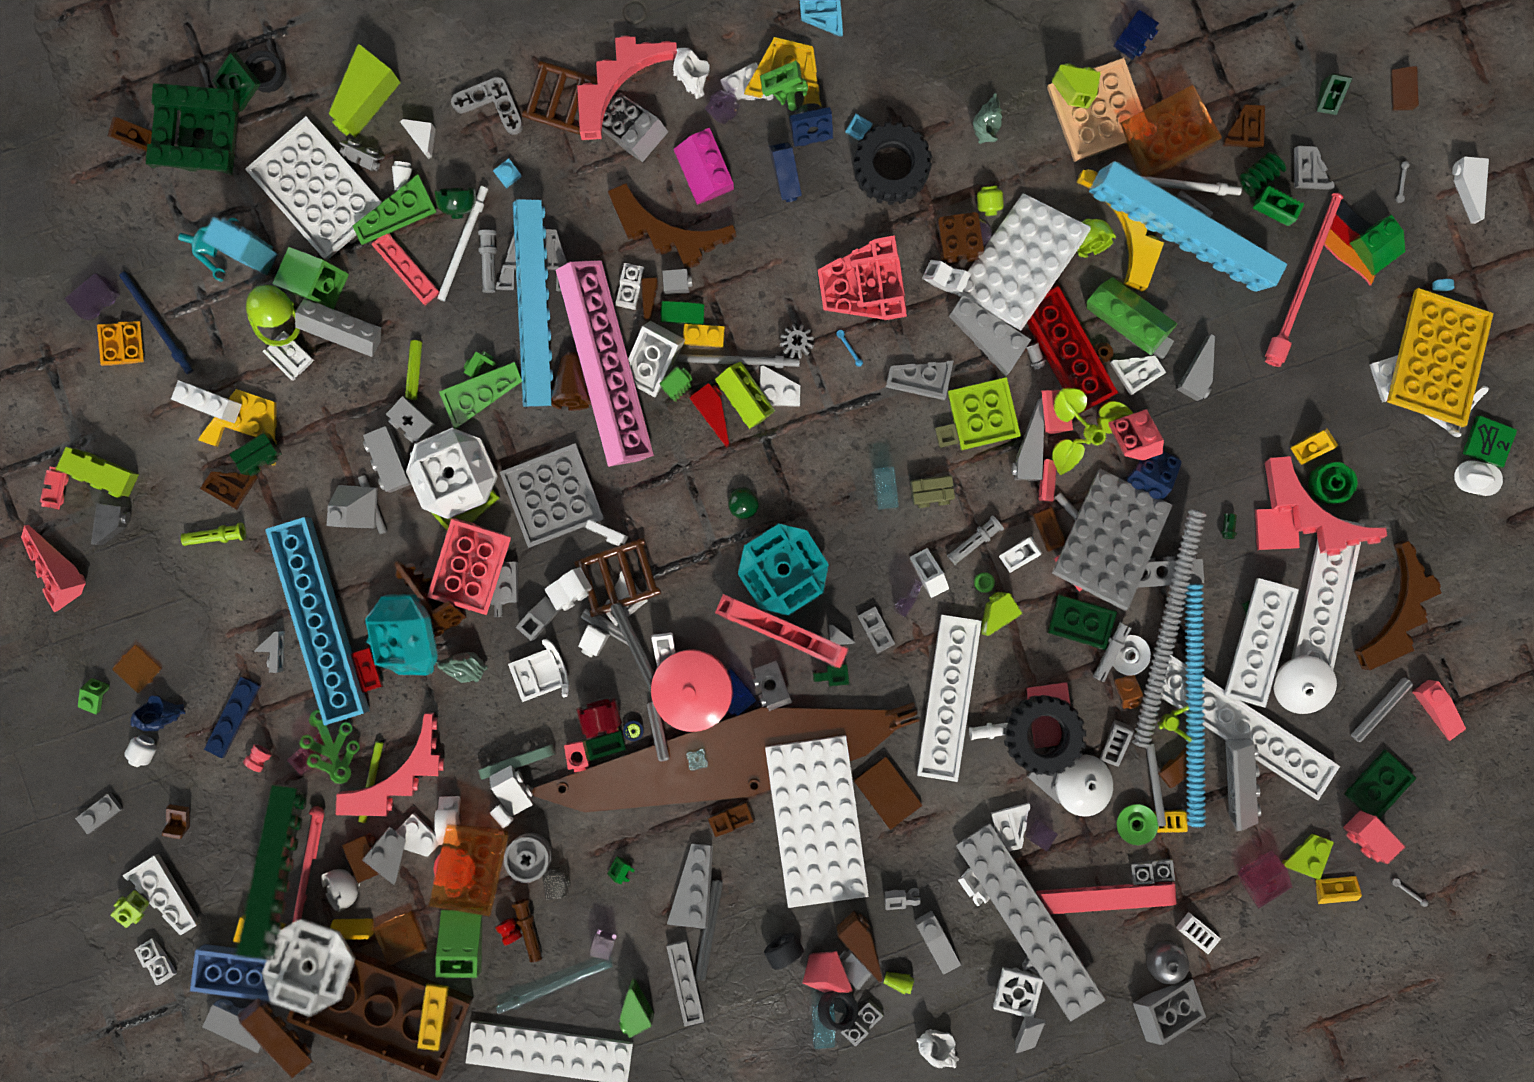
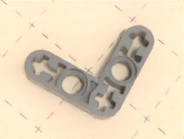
(490, 96)

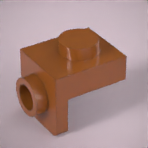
(1129, 691)

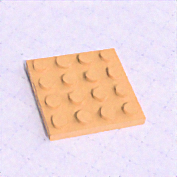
(1099, 126)

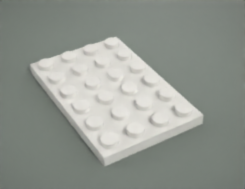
(314, 187)
(1023, 260)

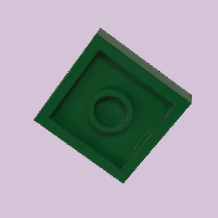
(238, 77)

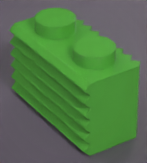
(676, 383)

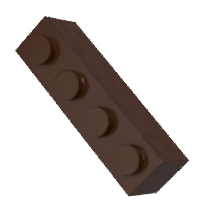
(275, 1037)

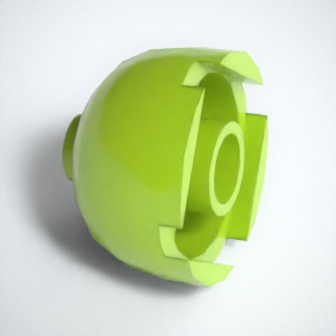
(1097, 239)

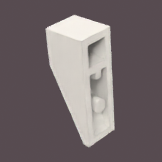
(1471, 184)

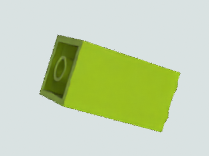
(362, 92)

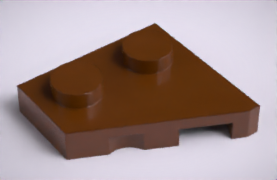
(228, 487)

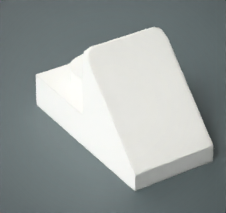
(1020, 554)
(663, 646)

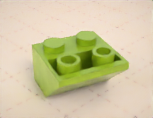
(1077, 85)

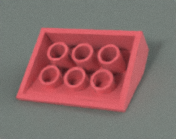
(469, 566)

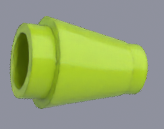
(899, 982)

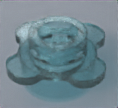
(691, 756)

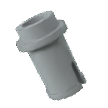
(1036, 355)

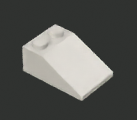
(653, 356)

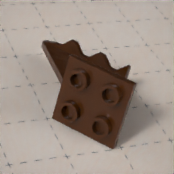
(440, 617)

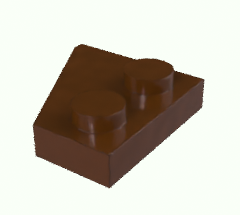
(1247, 128)

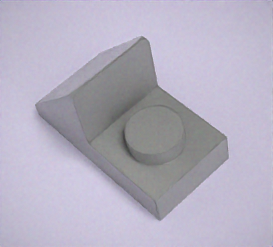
(838, 637)
(274, 645)

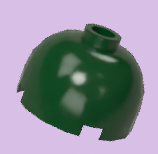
(455, 201)

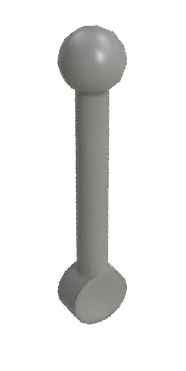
(1400, 198)
(1396, 882)

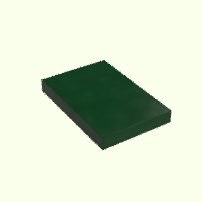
(1082, 622)
(1380, 785)

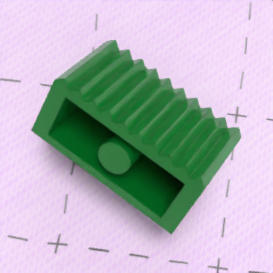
(1278, 206)

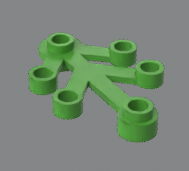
(330, 750)

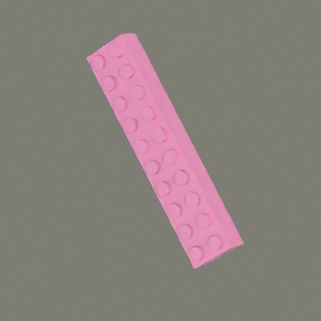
(604, 362)

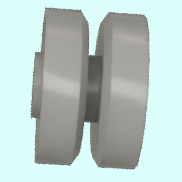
(522, 868)

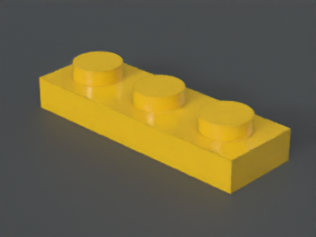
(432, 1017)

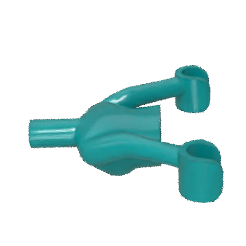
(200, 247)

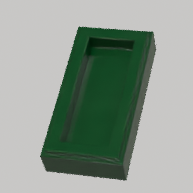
(603, 745)

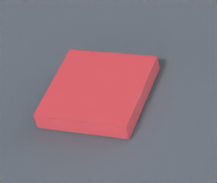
(1275, 530)

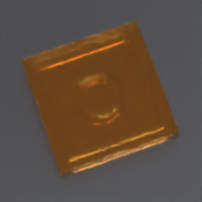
(399, 938)

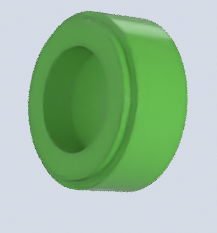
(984, 582)

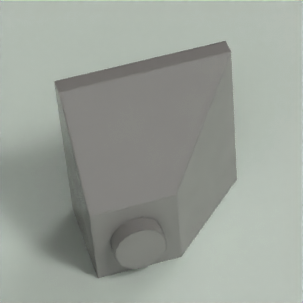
(353, 507)

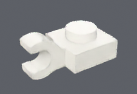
(973, 887)

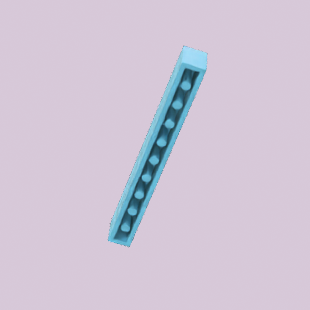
(532, 302)

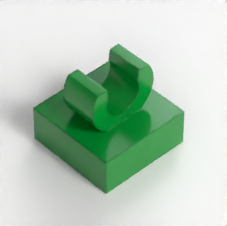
(619, 870)

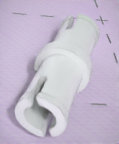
(988, 731)

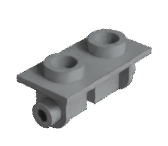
(369, 156)

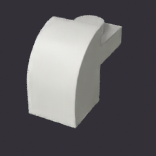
(945, 277)
(446, 814)

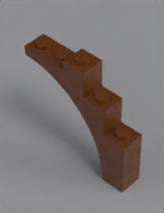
(663, 236)
(1408, 613)

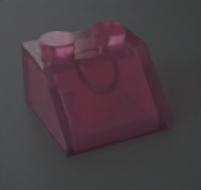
(1265, 879)

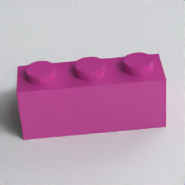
(703, 166)

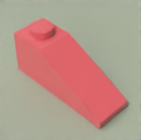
(1440, 708)

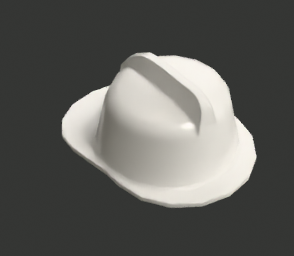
(1478, 478)

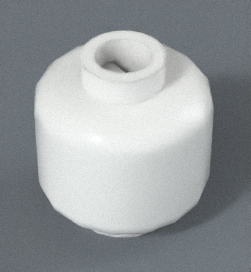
(140, 750)

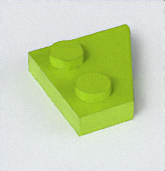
(1310, 857)

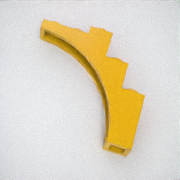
(1142, 249)

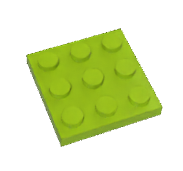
(983, 413)

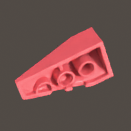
(58, 574)

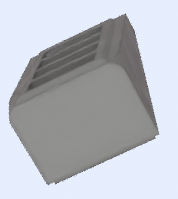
(1116, 725)

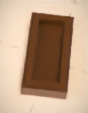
(1049, 529)

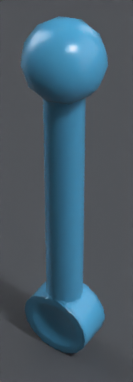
(840, 334)

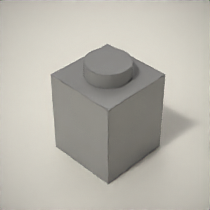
(676, 281)

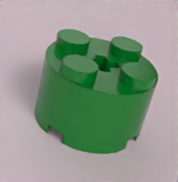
(1344, 483)

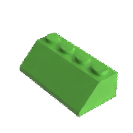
(1130, 315)

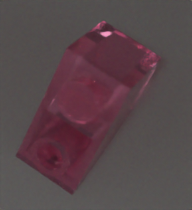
(299, 758)

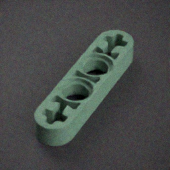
(517, 761)

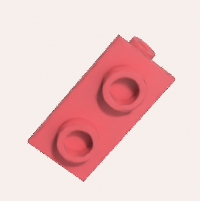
(54, 495)

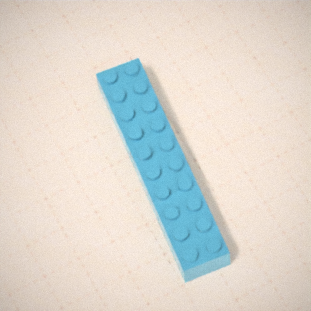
(1187, 227)
(317, 619)

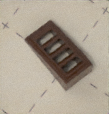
(649, 291)

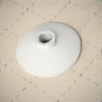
(1136, 645)

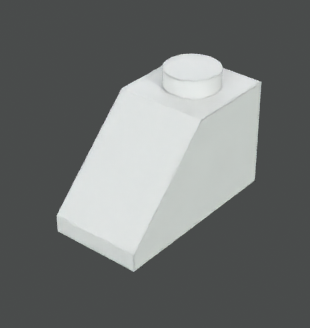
(929, 572)
(593, 641)

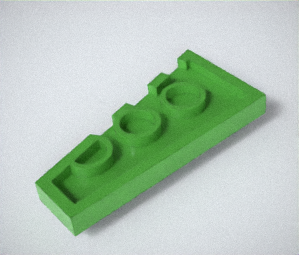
(397, 211)
(474, 395)

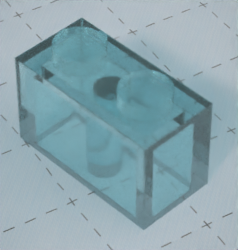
(885, 488)

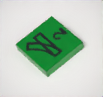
(1489, 441)

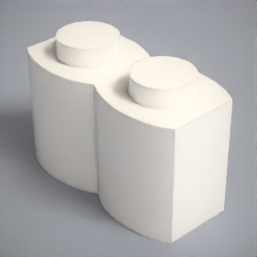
(568, 589)

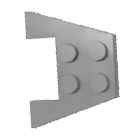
(554, 260)

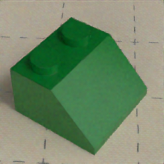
(1380, 244)

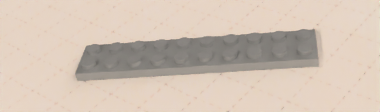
(1030, 922)

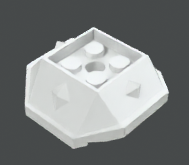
(472, 476)
(288, 974)

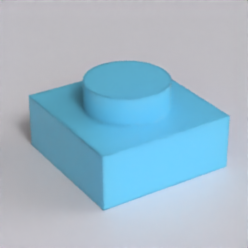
(507, 173)

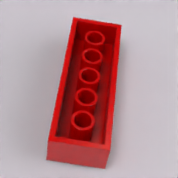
(1069, 349)

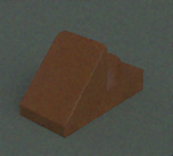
(129, 134)

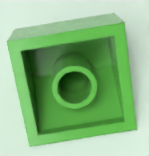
(636, 1011)

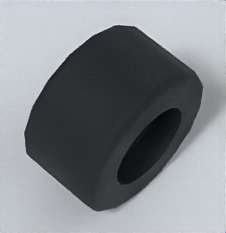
(784, 951)

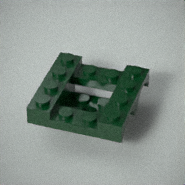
(201, 109)

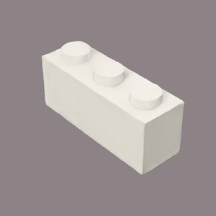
(206, 401)

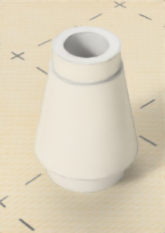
(401, 174)

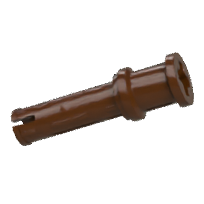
(525, 921)

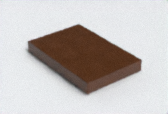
(887, 793)

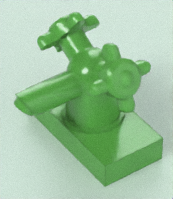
(784, 84)

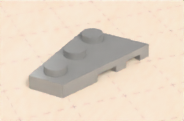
(921, 379)

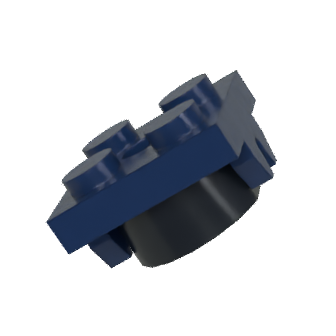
(811, 124)

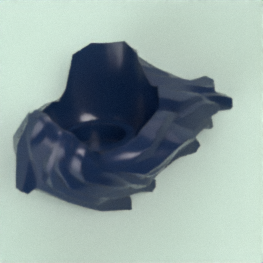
(156, 714)

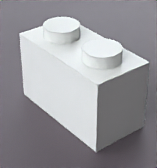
(511, 790)

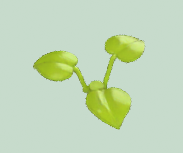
(1066, 406)

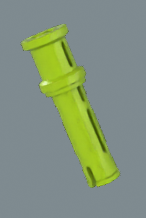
(223, 534)

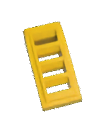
(1182, 815)

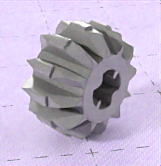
(798, 334)

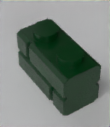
(256, 454)

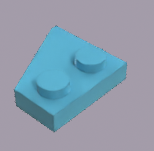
(823, 14)

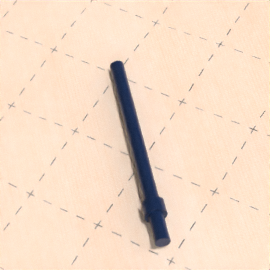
(177, 354)

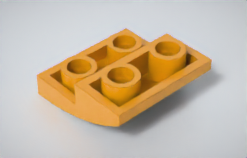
(120, 343)

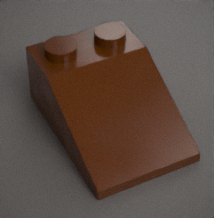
(856, 935)

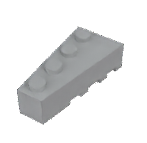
(990, 334)

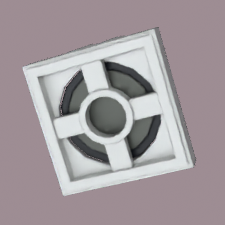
(1017, 991)

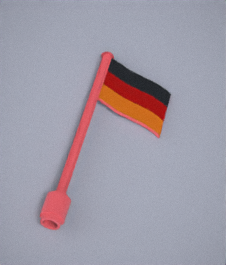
(1337, 230)

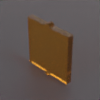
(137, 668)

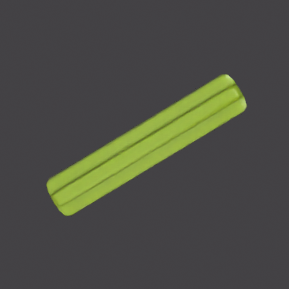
(413, 369)

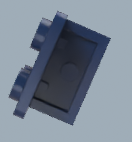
(1155, 475)

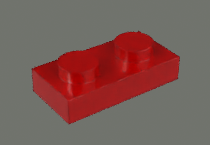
(366, 670)

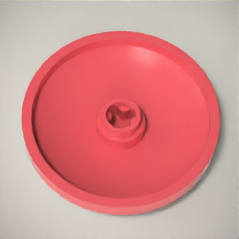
(691, 690)

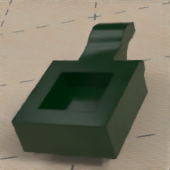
(834, 675)

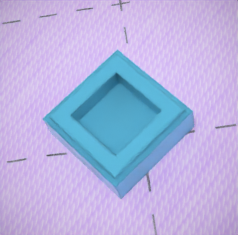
(858, 127)

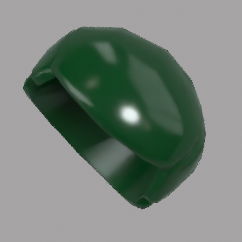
(743, 503)

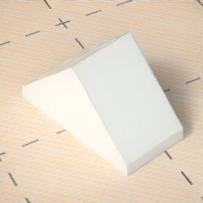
(422, 133)

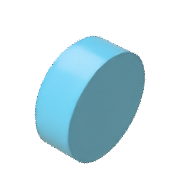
(1443, 285)

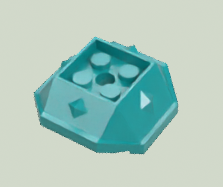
(805, 564)
(401, 635)

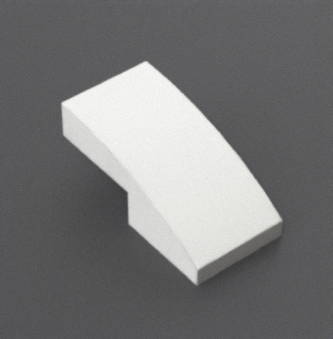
(501, 816)

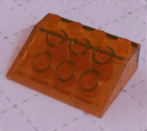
(1170, 132)
(469, 869)

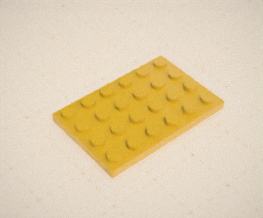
(1440, 357)

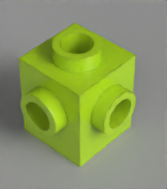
(130, 909)

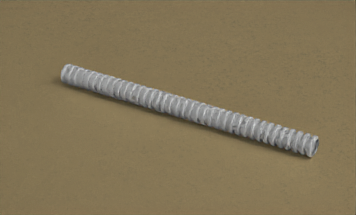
(1169, 628)

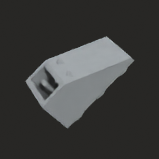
(633, 127)

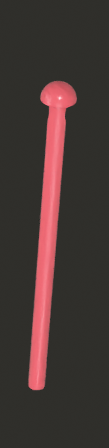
(310, 853)

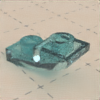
(822, 1036)

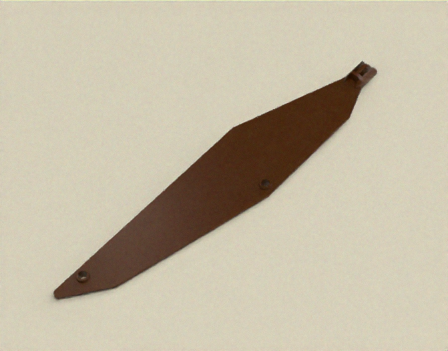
(733, 755)

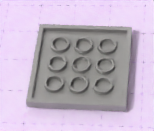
(552, 495)

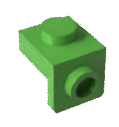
(474, 365)
(91, 695)

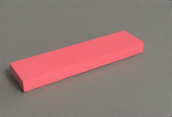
(406, 268)

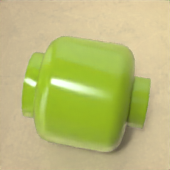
(990, 200)

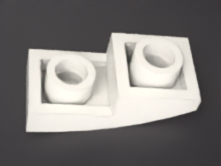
(629, 286)
(156, 961)

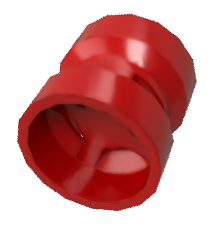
(508, 931)

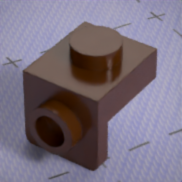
(176, 821)

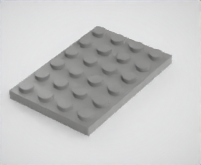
(1112, 539)

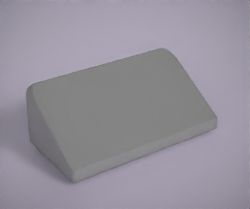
(1028, 1034)

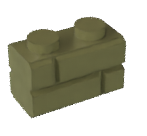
(932, 490)

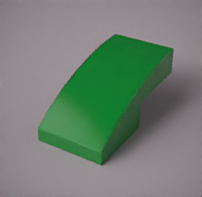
(682, 313)

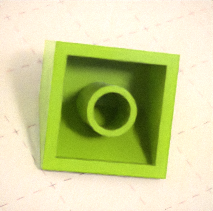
(998, 612)

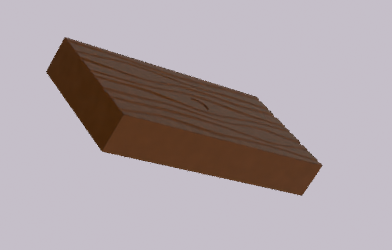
(384, 1016)

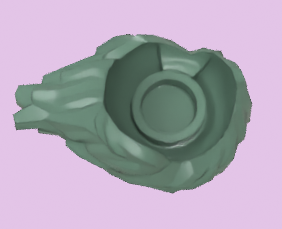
(988, 121)
(463, 667)

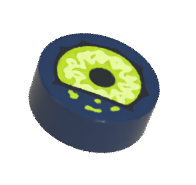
(633, 730)

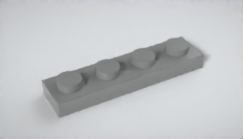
(685, 983)

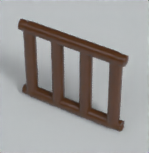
(549, 118)
(620, 552)

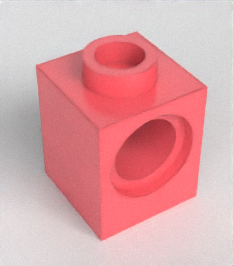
(572, 747)

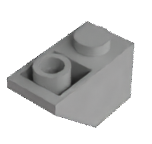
(537, 619)

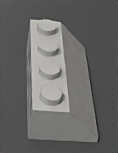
(1242, 783)

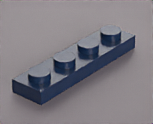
(232, 717)

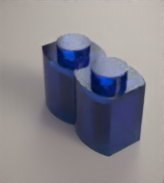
(1136, 34)

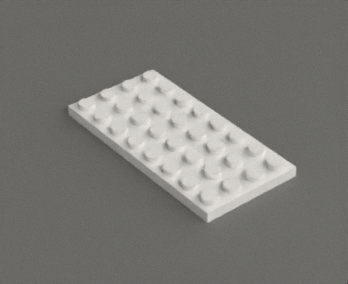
(816, 821)

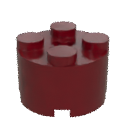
(599, 717)

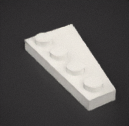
(160, 888)

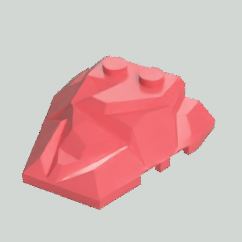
(865, 282)

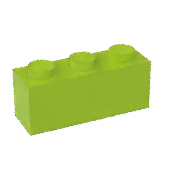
(744, 395)

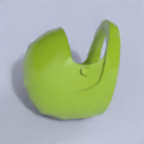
(269, 308)

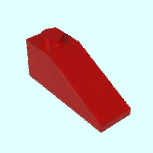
(709, 404)

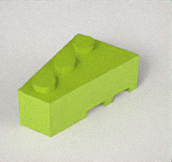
(97, 472)

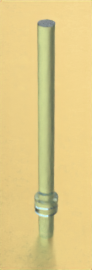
(518, 1001)

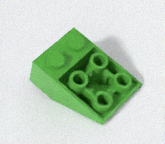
(459, 945)

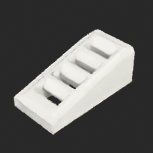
(1184, 925)

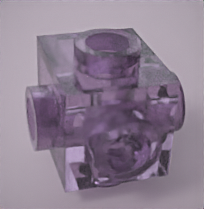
(722, 106)

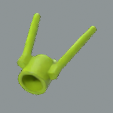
(1171, 722)

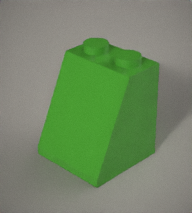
(310, 278)

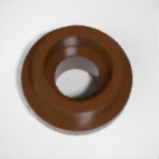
(1109, 350)

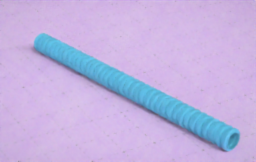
(1195, 703)

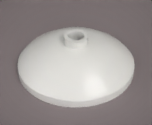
(1297, 677)
(1074, 790)

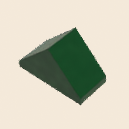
(1332, 93)

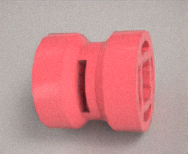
(256, 759)

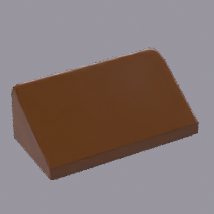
(1404, 88)

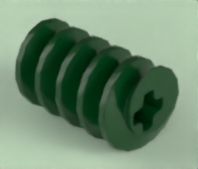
(1261, 172)

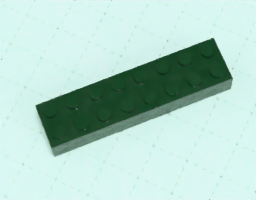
(271, 873)

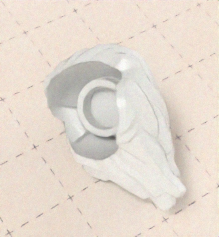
(691, 71)
(938, 1048)

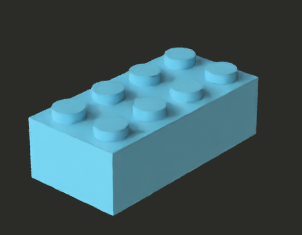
(240, 245)

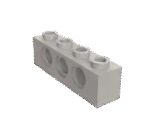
(1151, 579)

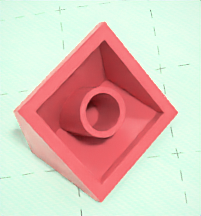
(1052, 423)
(826, 973)

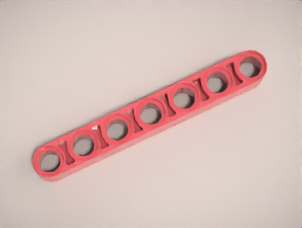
(1108, 897)

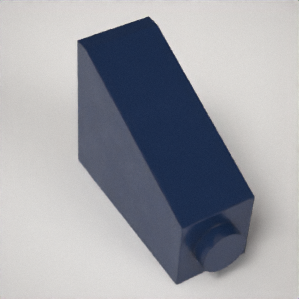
(785, 171)

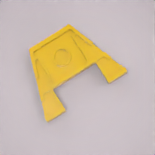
(782, 53)
(254, 418)

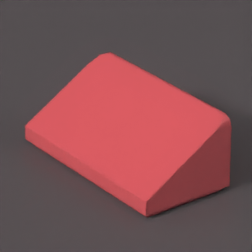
(1047, 484)

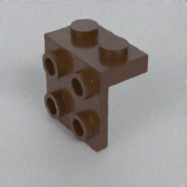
(960, 237)

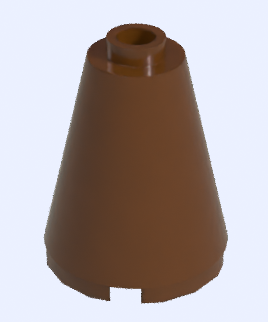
(570, 385)

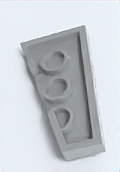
(693, 893)

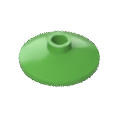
(1144, 832)

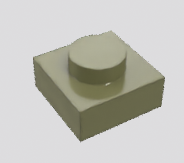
(947, 435)

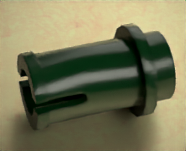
(1229, 526)

